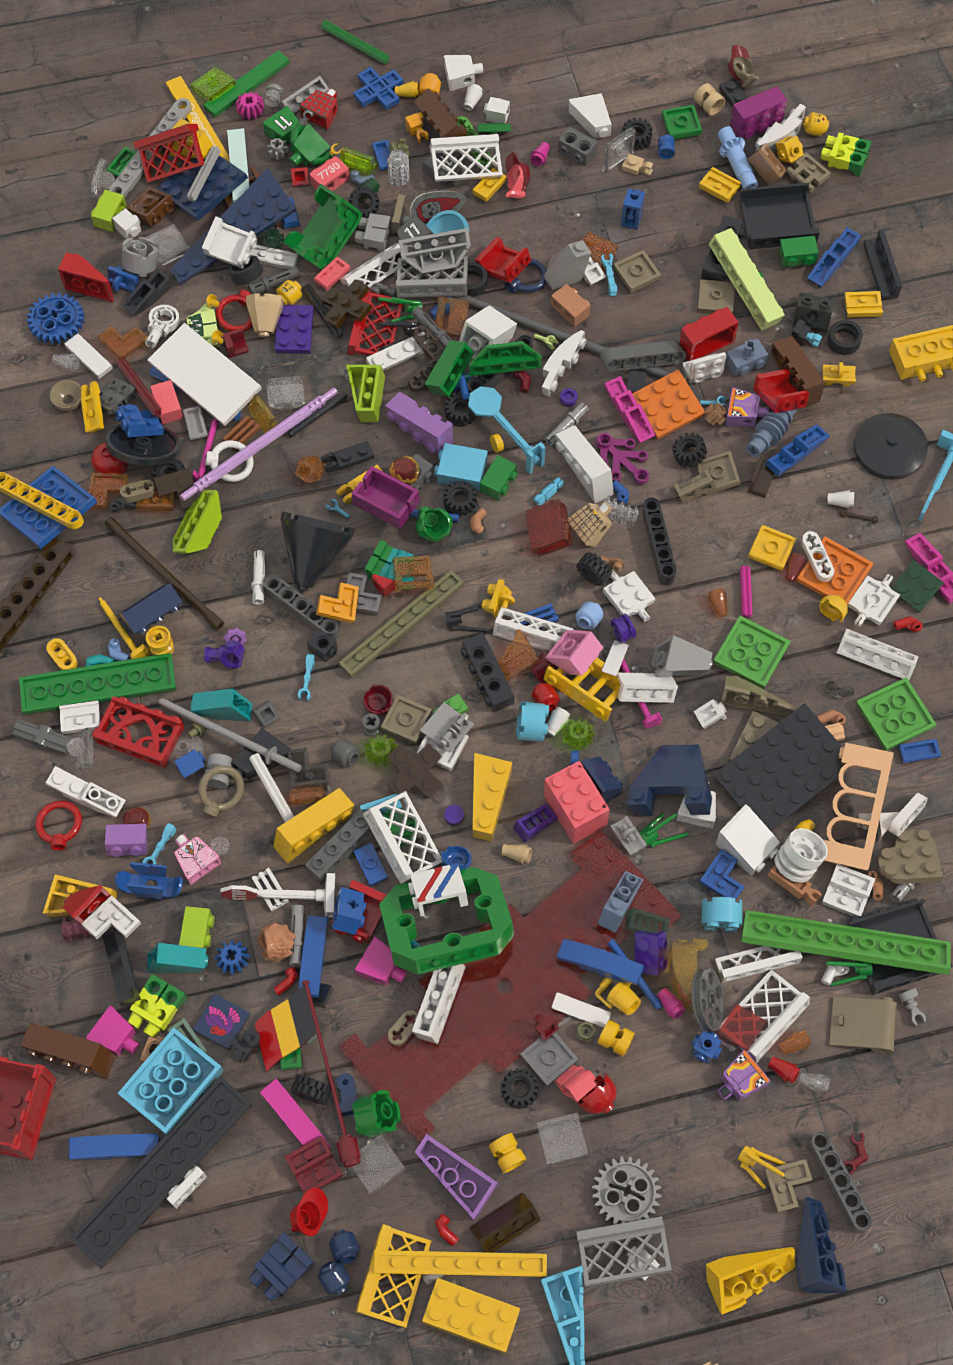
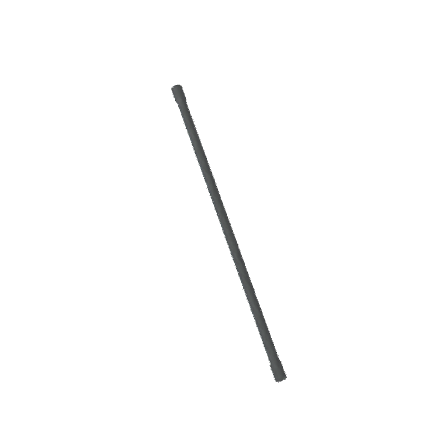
(527, 322)

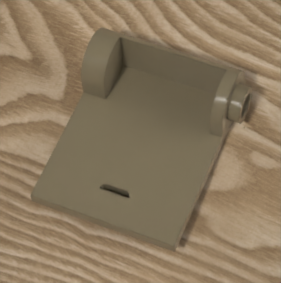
(865, 1025)

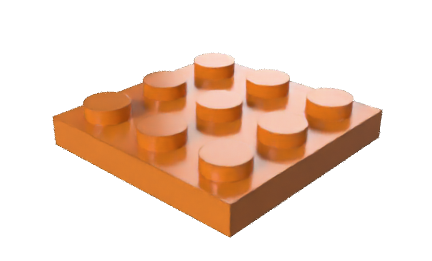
(669, 404)
(848, 574)

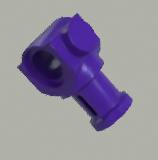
(228, 654)

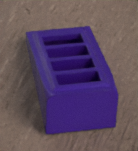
(526, 831)

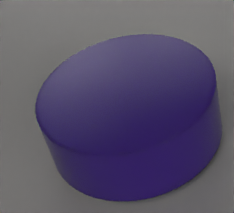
(568, 397)
(454, 815)

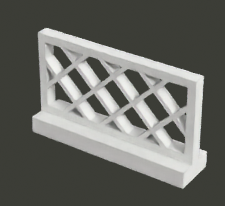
(463, 144)
(388, 841)
(781, 1022)

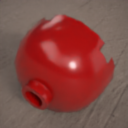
(104, 462)
(600, 1097)

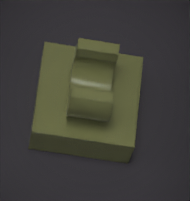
(400, 144)

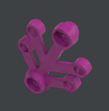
(621, 457)

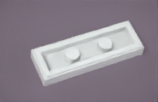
(275, 257)
(88, 356)

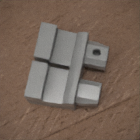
(376, 231)

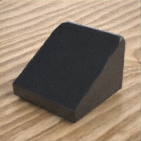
(636, 380)
(324, 995)

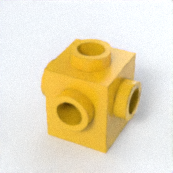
(789, 149)

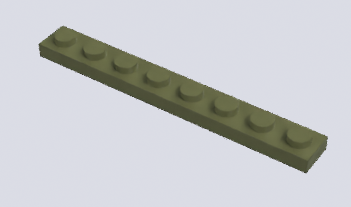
(401, 624)

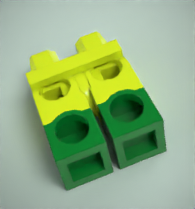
(847, 153)
(157, 1006)

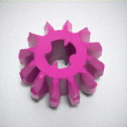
(249, 105)

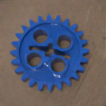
(49, 315)

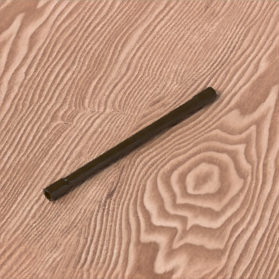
(209, 615)

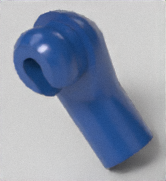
(622, 492)

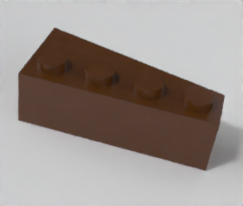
(439, 115)
(802, 373)
(68, 1050)

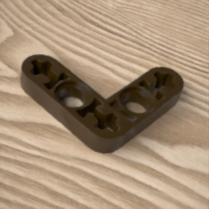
(433, 357)

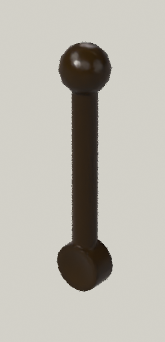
(843, 513)

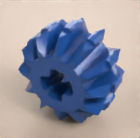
(240, 957)

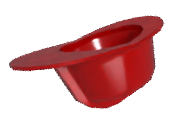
(309, 1212)

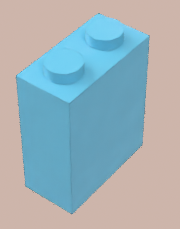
(460, 464)

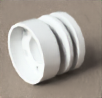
(801, 855)

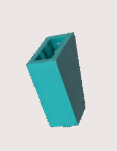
(222, 705)
(176, 959)

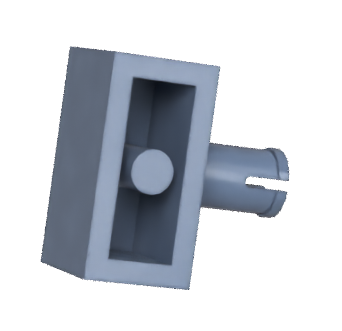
(746, 358)

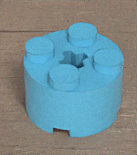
(531, 721)
(721, 913)

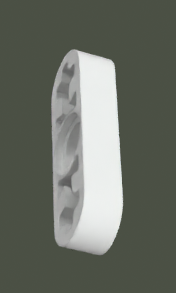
(817, 564)
(908, 814)

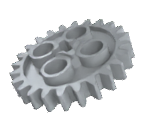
(633, 1173)

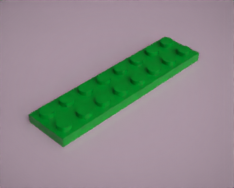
(97, 683)

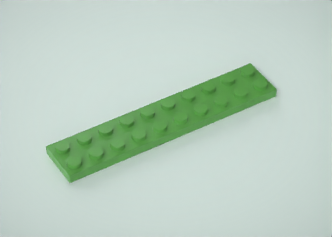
(847, 942)

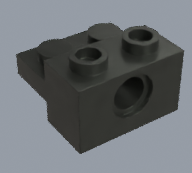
(821, 305)

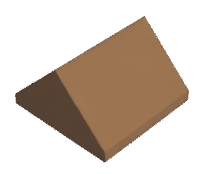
(767, 164)

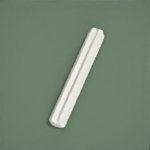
(271, 787)

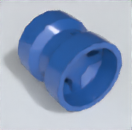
(666, 147)

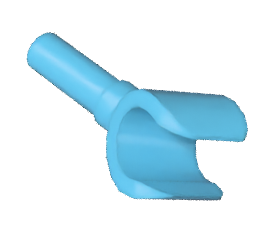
(721, 399)
(336, 508)

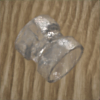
(273, 95)

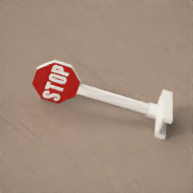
(324, 895)

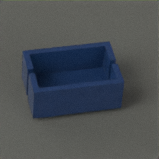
(150, 609)

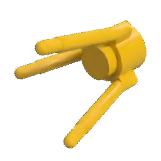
(750, 1156)

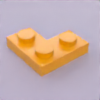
(341, 608)

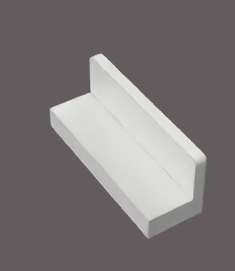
(646, 688)

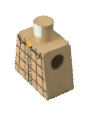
(591, 522)

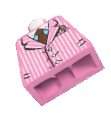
(195, 858)

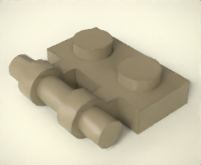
(811, 169)

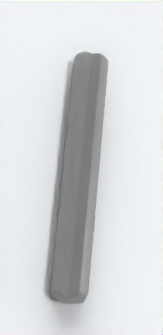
(203, 174)

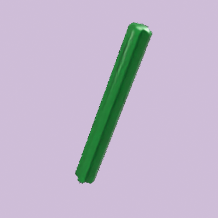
(355, 42)

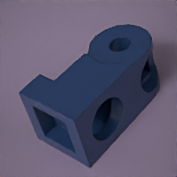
(347, 1088)

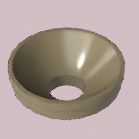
(63, 390)

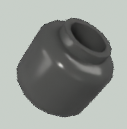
(345, 753)

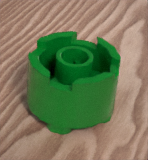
(376, 1114)

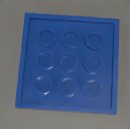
(37, 526)

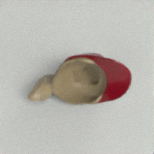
(741, 67)

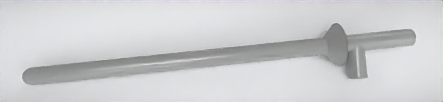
(270, 754)

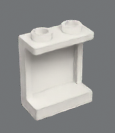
(229, 243)

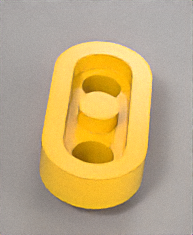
(63, 656)

